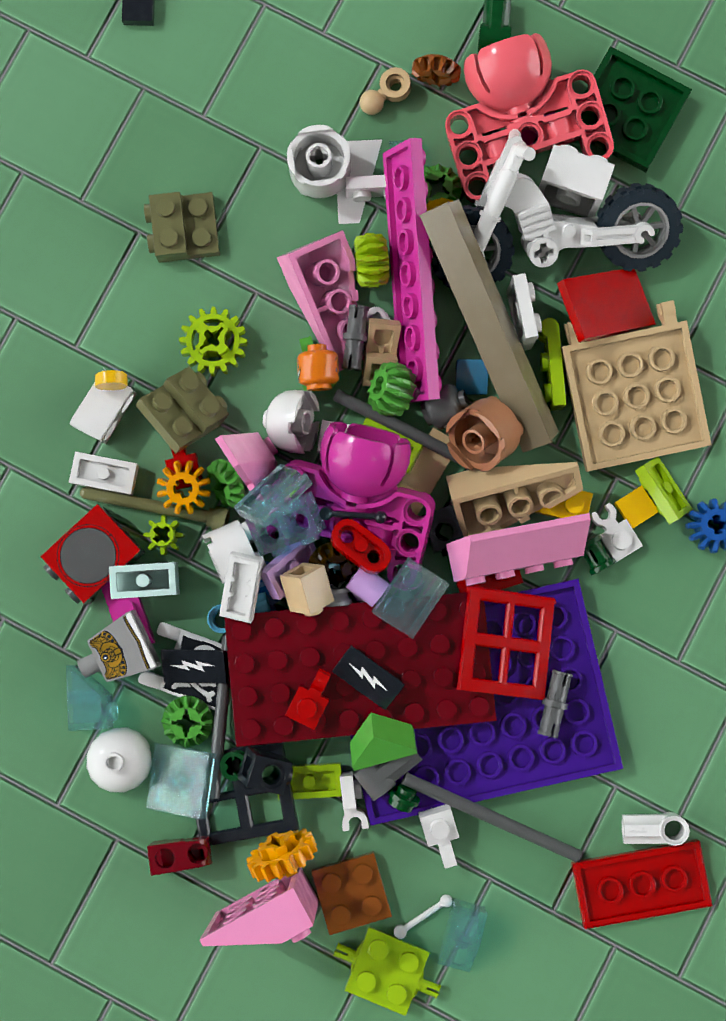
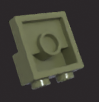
(182, 226)
(183, 409)

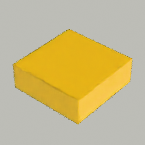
(636, 507)

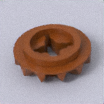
(436, 70)

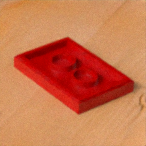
(606, 304)

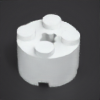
(314, 144)
(226, 539)

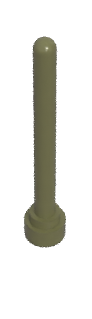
(213, 518)

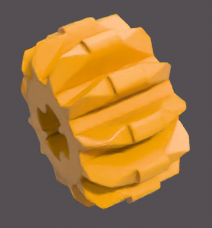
(188, 477)

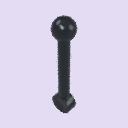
(327, 513)

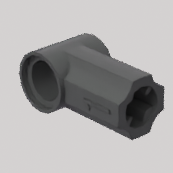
(382, 777)

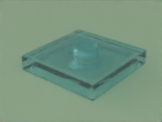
(180, 781)

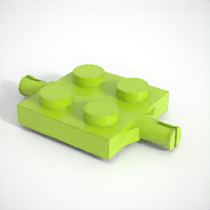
(387, 971)

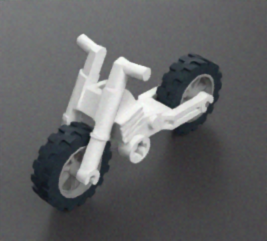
(554, 232)

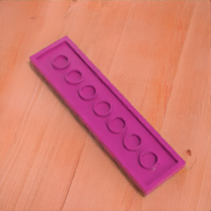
(411, 266)

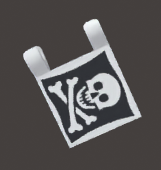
(186, 641)

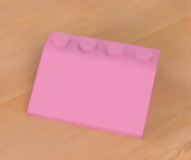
(267, 915)

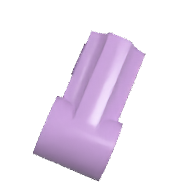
(366, 587)

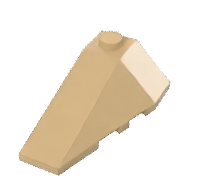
(509, 493)

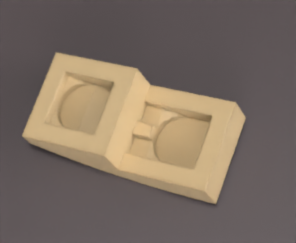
(380, 346)

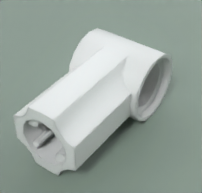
(650, 829)

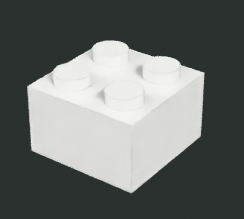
(575, 180)

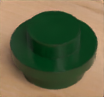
(403, 798)

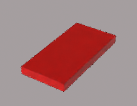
(641, 884)

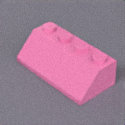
(518, 548)

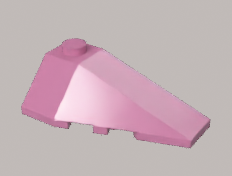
(323, 287)

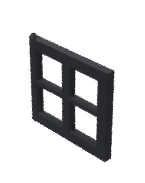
(241, 795)

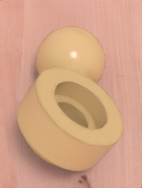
(373, 101)

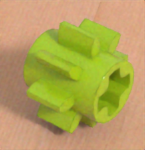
(155, 536)

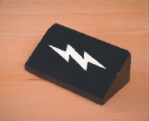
(194, 666)
(368, 677)

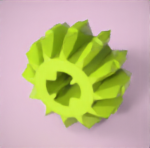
(371, 260)

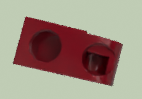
(178, 854)

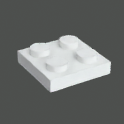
(520, 300)

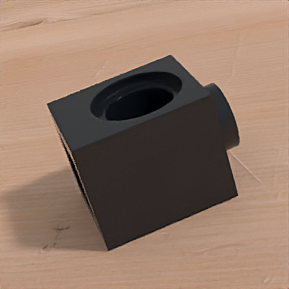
(444, 516)
(255, 763)

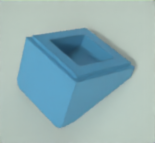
(471, 376)

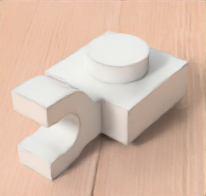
(350, 792)
(440, 829)

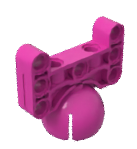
(362, 476)

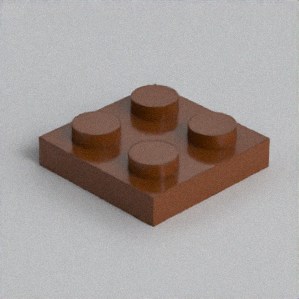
(351, 893)

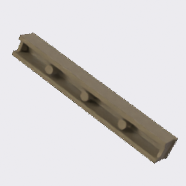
(489, 322)

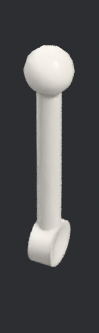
(401, 930)

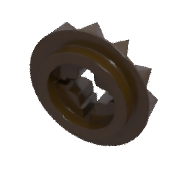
(328, 552)

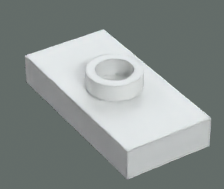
(241, 587)

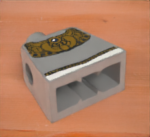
(120, 650)

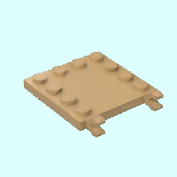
(635, 393)

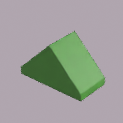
(381, 741)

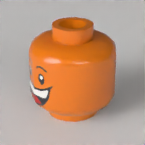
(318, 368)

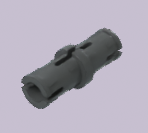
(355, 337)
(555, 704)

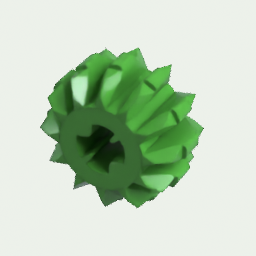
(391, 389)

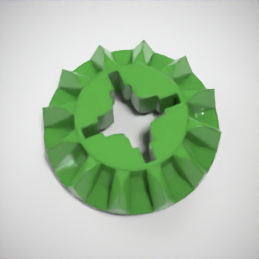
(451, 183)
(223, 473)
(197, 711)

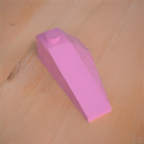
(249, 456)

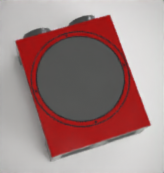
(87, 551)

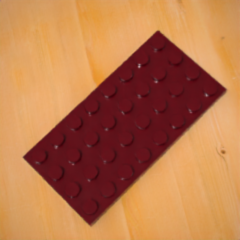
(288, 648)

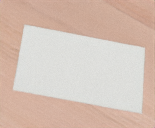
(363, 161)

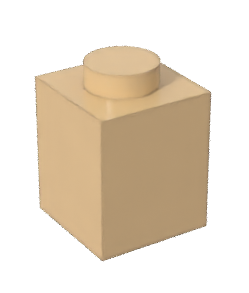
(307, 589)

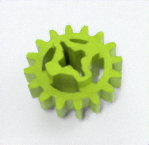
(205, 350)

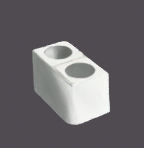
(102, 411)

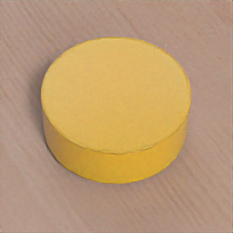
(111, 380)

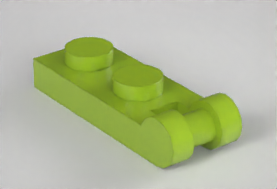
(552, 363)

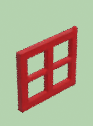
(506, 643)

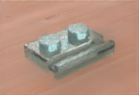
(273, 495)
(410, 597)

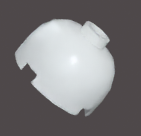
(291, 421)
(119, 760)

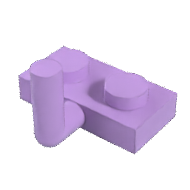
(283, 563)

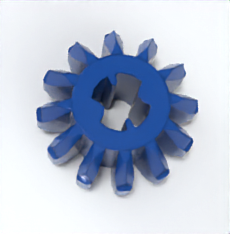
(706, 514)

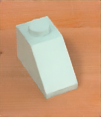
(144, 580)

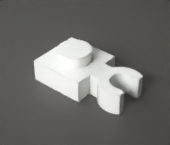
(618, 538)

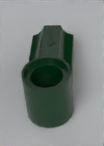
(495, 22)

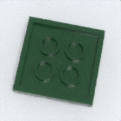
(637, 105)

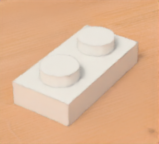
(364, 187)
(104, 473)

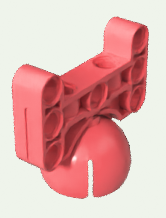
(517, 83)

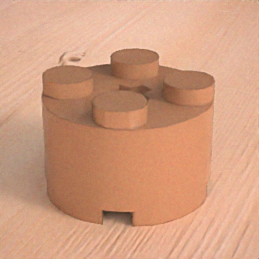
(483, 434)

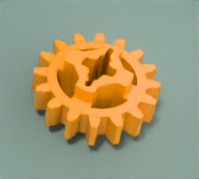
(281, 855)

